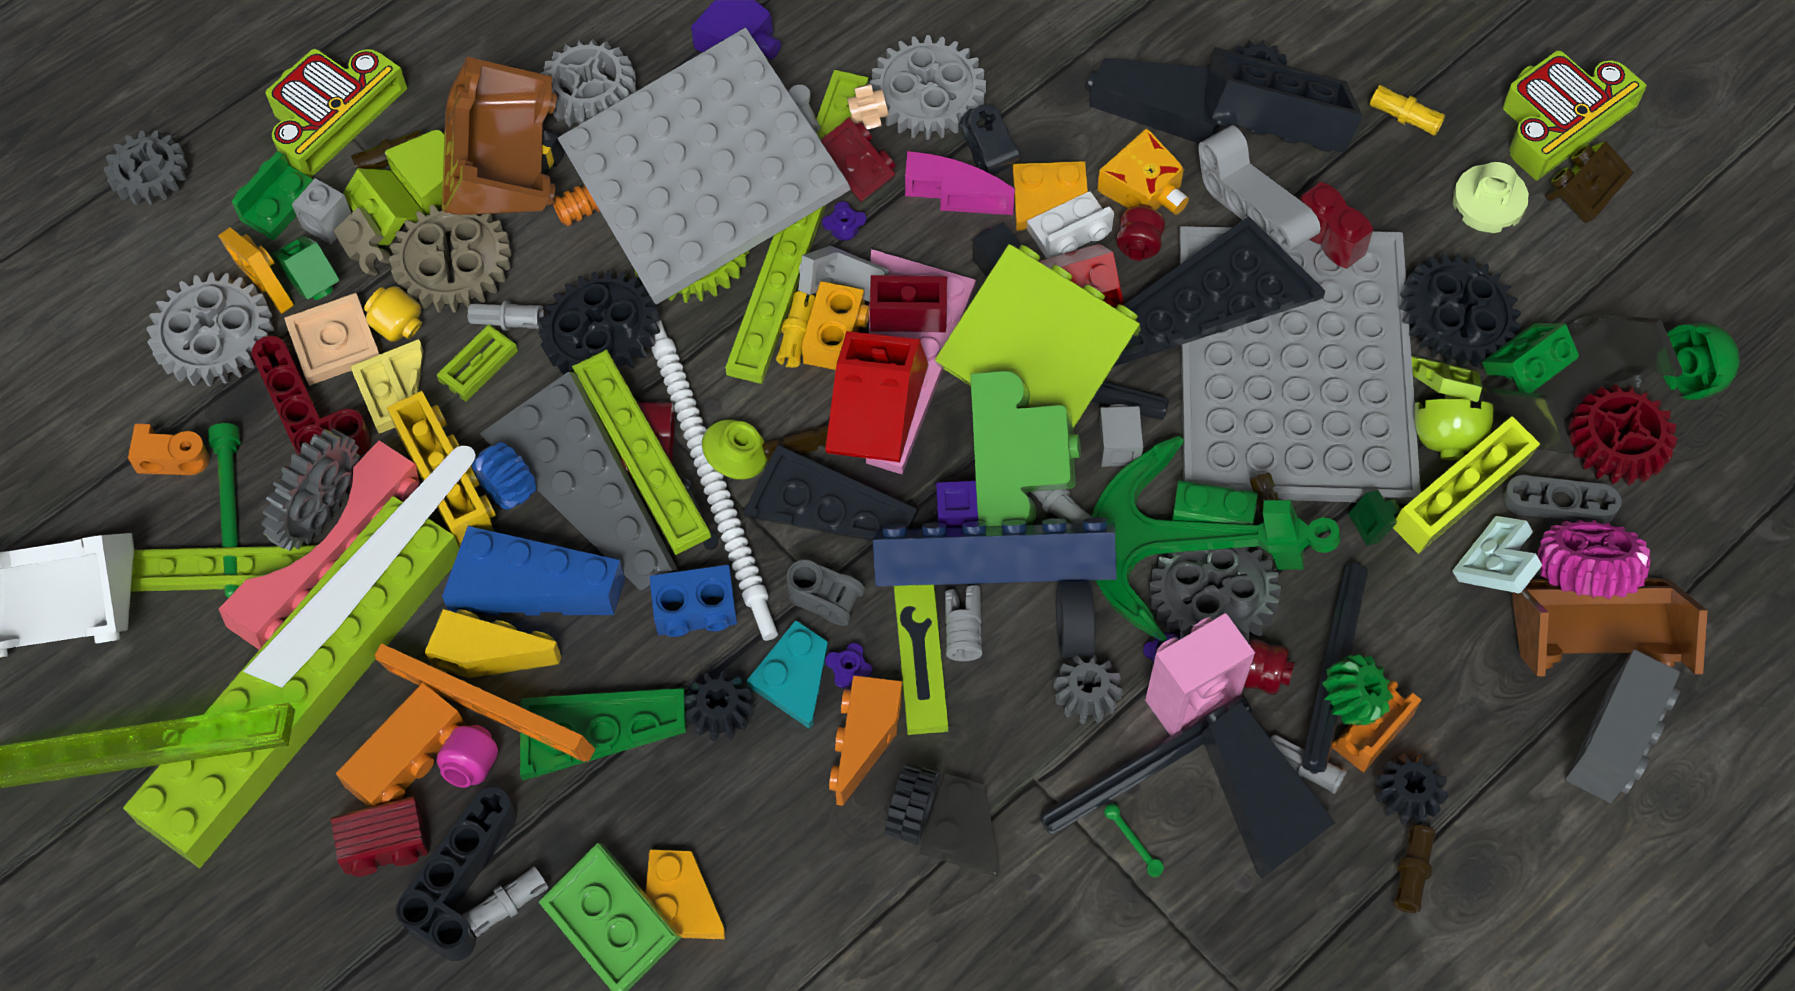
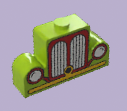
(329, 105)
(1566, 109)

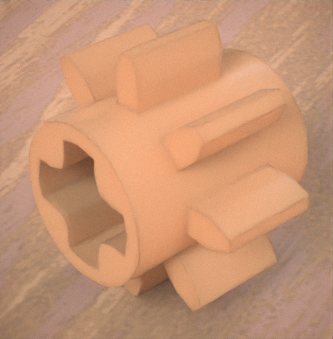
(868, 106)

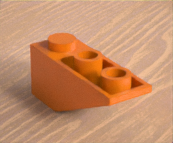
(870, 727)

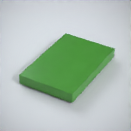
(610, 919)

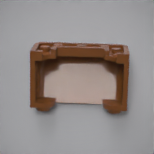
(496, 140)

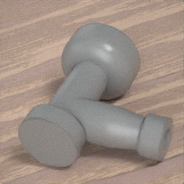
(802, 97)

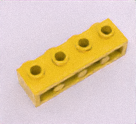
(428, 446)

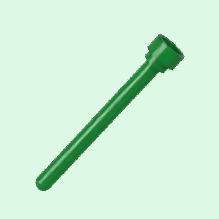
(224, 441)

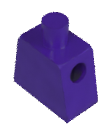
(728, 17)

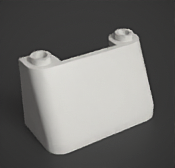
(66, 591)

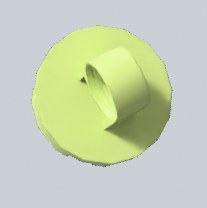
(1490, 197)

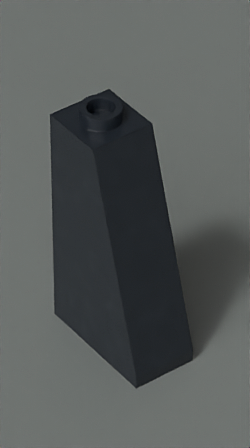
(1155, 96)
(1263, 790)

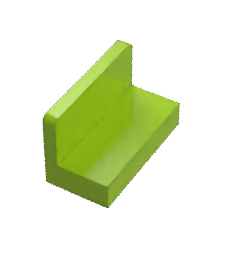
(383, 199)

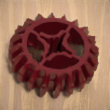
(1645, 444)

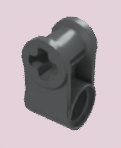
(830, 595)

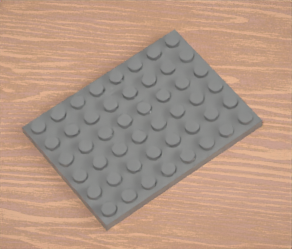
(1309, 390)

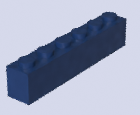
(995, 553)

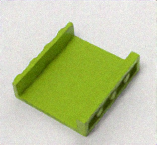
(1042, 330)

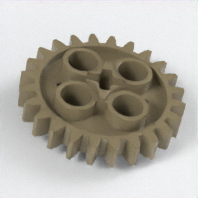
(484, 253)

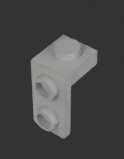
(838, 268)

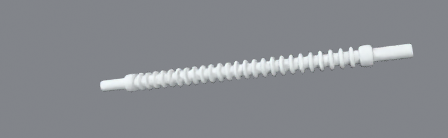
(754, 593)

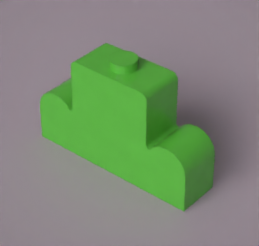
(1017, 448)

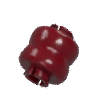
(1140, 232)
(1268, 667)

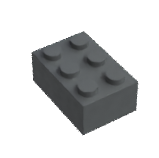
(1625, 727)

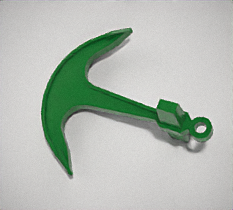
(1141, 536)

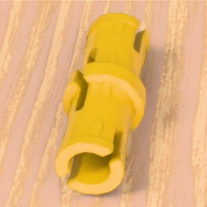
(1407, 110)
(794, 329)

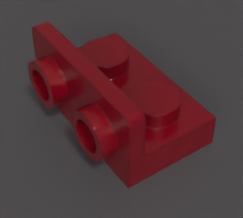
(858, 160)

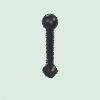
(712, 542)

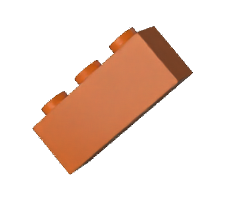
(400, 749)

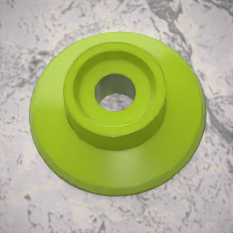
(727, 457)

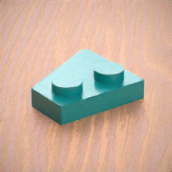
(793, 673)

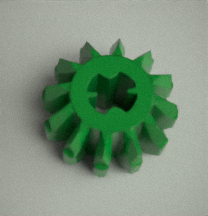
(1357, 690)

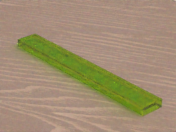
(146, 745)

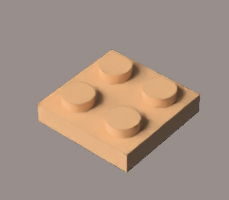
(331, 338)

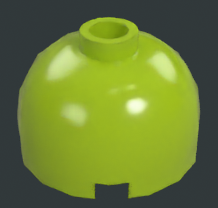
(1452, 426)

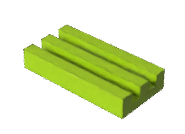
(481, 367)

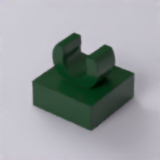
(1374, 516)

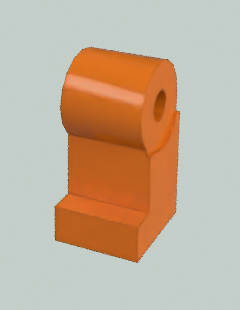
(167, 453)

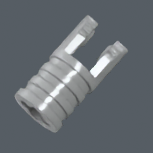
(963, 626)

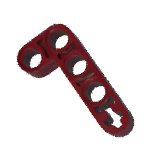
(297, 402)

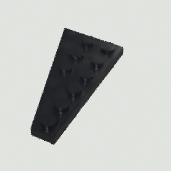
(1218, 289)

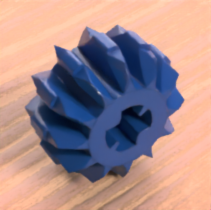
(504, 475)

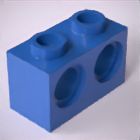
(692, 590)

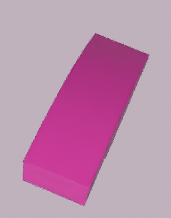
(957, 184)

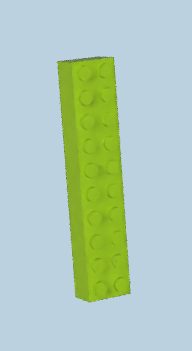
(202, 800)

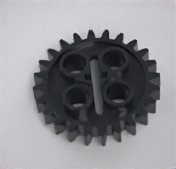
(1459, 309)
(597, 318)

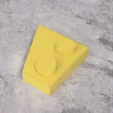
(389, 380)

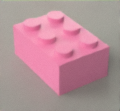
(1198, 673)

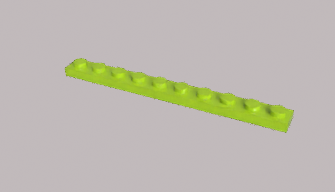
(780, 269)

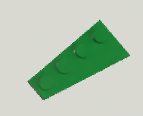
(606, 721)

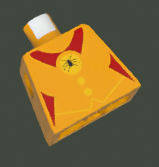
(1144, 176)

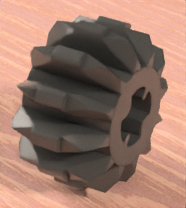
(1082, 674)

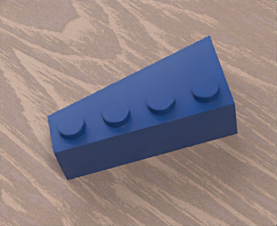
(530, 577)

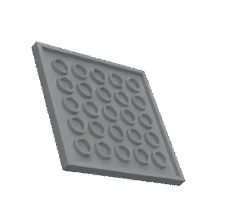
(702, 165)

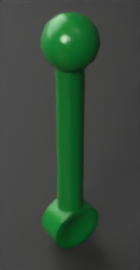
(1154, 866)

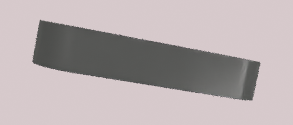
(1575, 489)

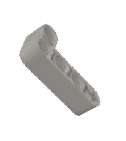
(1252, 193)

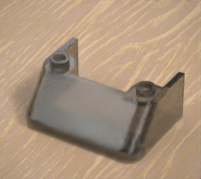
(1609, 352)

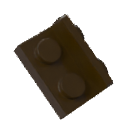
(1590, 180)

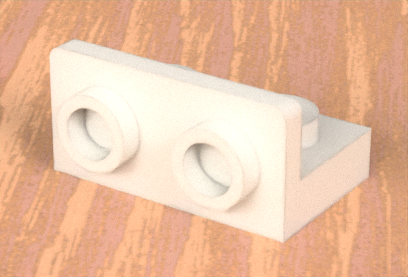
(1071, 225)

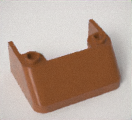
(1653, 621)

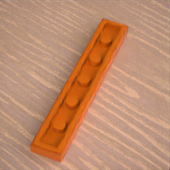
(485, 703)

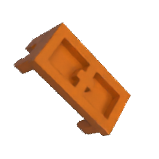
(1365, 743)

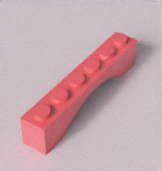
(268, 600)

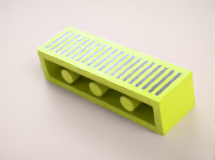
(1465, 484)

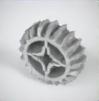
(582, 72)

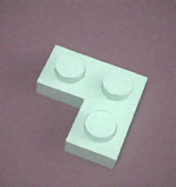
(1496, 558)

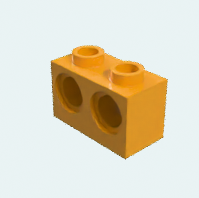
(828, 326)

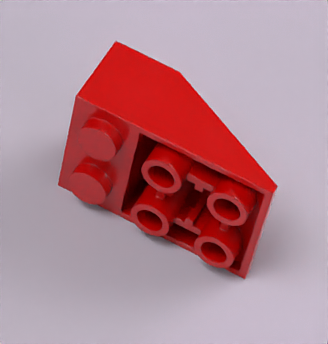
(875, 395)

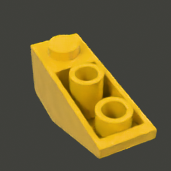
(480, 648)

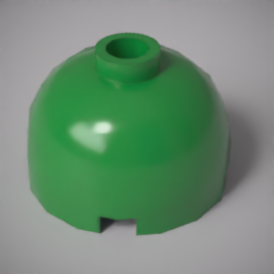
(1706, 358)

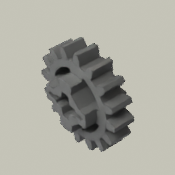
(145, 167)

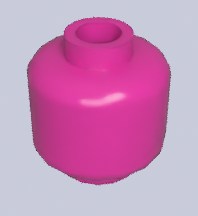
(467, 756)

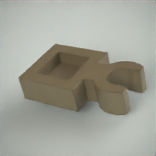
(360, 239)

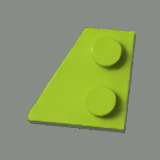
(1448, 379)

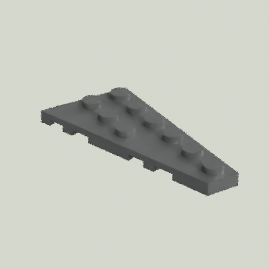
(584, 476)

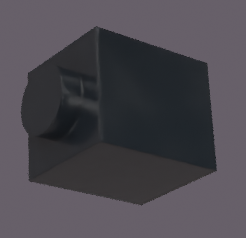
(990, 246)

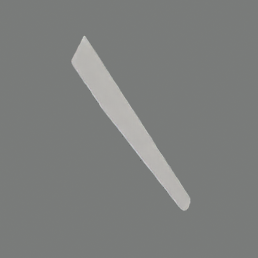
(352, 582)

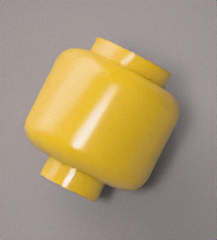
(393, 313)

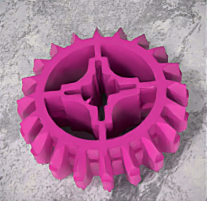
(1594, 559)

